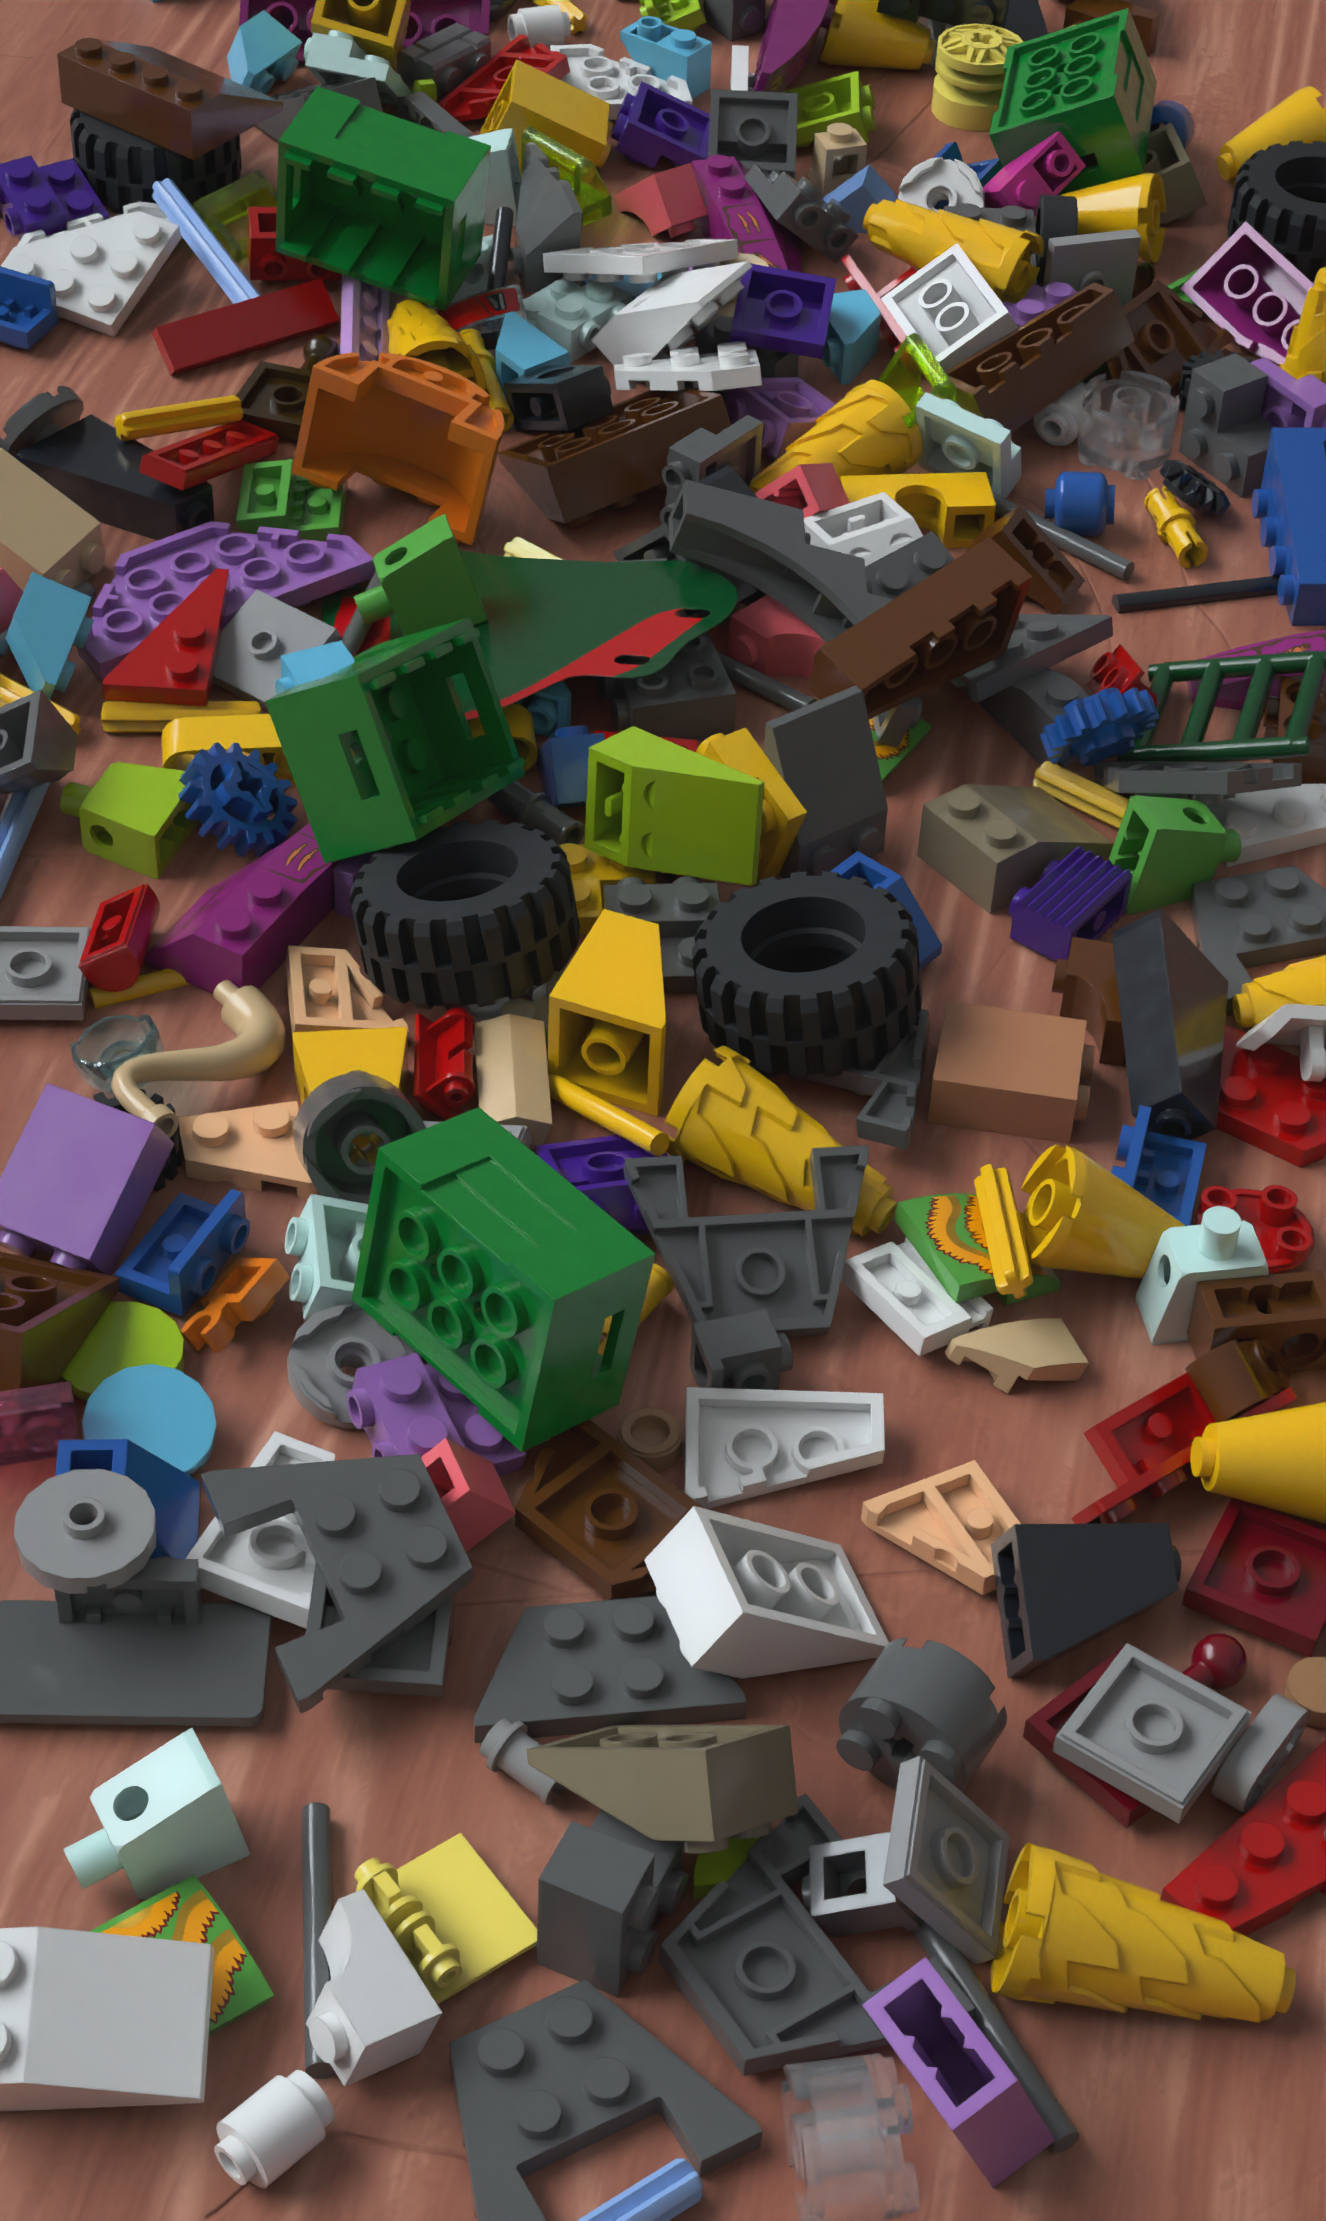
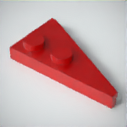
(179, 654)

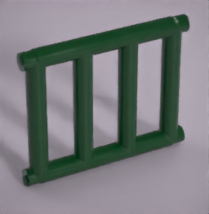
(1244, 743)

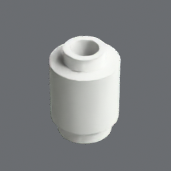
(540, 24)
(1060, 420)
(273, 2129)

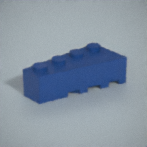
(1294, 520)

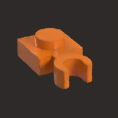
(238, 1295)

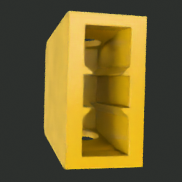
(337, 1052)

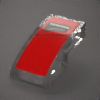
(485, 309)

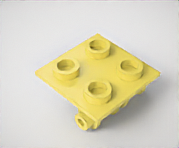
(448, 1915)

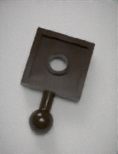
(278, 393)

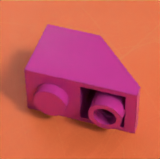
(1035, 173)

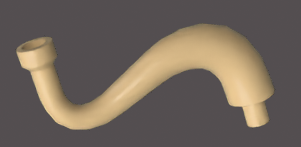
(253, 1051)

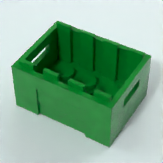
(1090, 87)
(381, 198)
(407, 737)
(501, 1276)

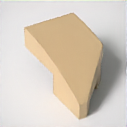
(1022, 1348)

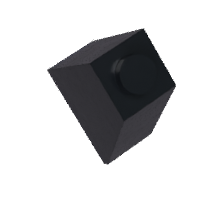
(1075, 1584)

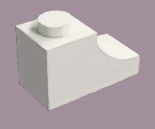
(375, 2002)

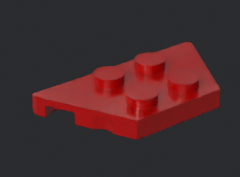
(479, 91)
(1270, 1102)

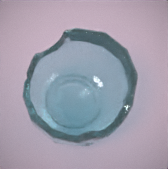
(110, 1044)

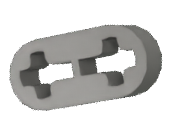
(1260, 1753)

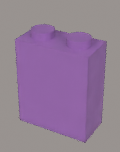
(79, 1181)
(959, 2072)

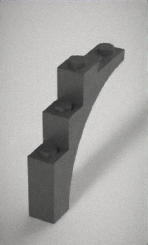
(773, 553)

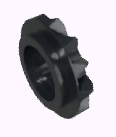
(1194, 488)

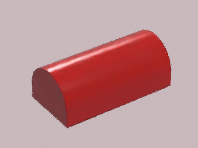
(120, 939)

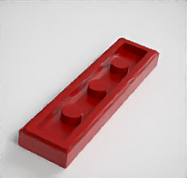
(245, 326)
(209, 454)

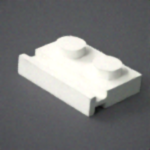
(910, 1297)

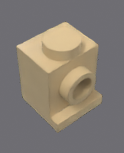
(836, 156)

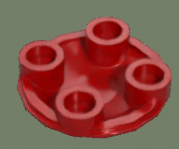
(1279, 1225)

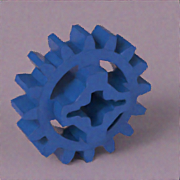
(1099, 726)
(238, 799)

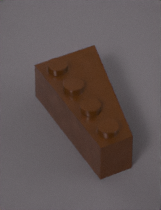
(1043, 358)
(927, 633)

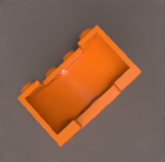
(404, 429)

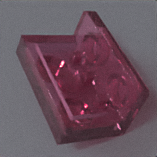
(35, 1422)

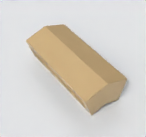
(514, 1073)

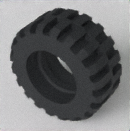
(126, 166)
(1285, 202)
(465, 915)
(808, 974)

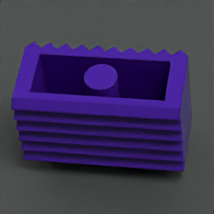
(1071, 900)

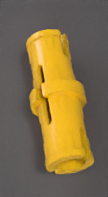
(1176, 527)

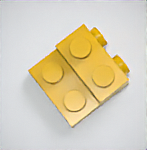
(781, 809)

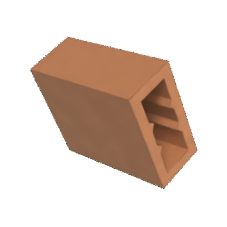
(1011, 1072)

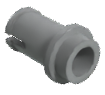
(506, 1750)

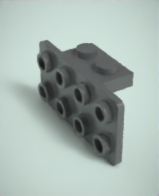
(134, 1655)

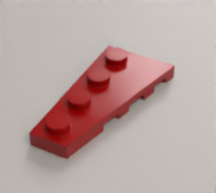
(1264, 1857)

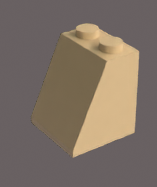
(44, 530)

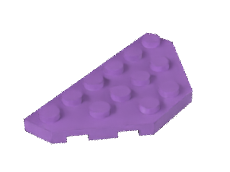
(165, 572)

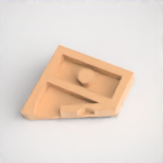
(331, 992)
(245, 1147)
(946, 1522)

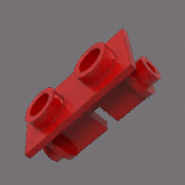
(1119, 672)
(443, 1062)

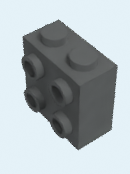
(682, 700)

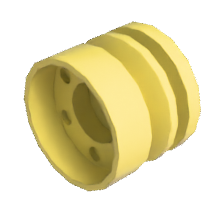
(970, 75)

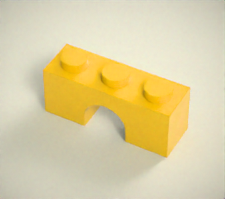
(946, 503)

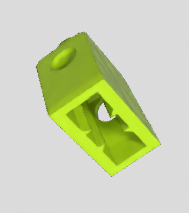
(132, 816)

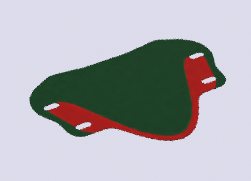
(569, 618)

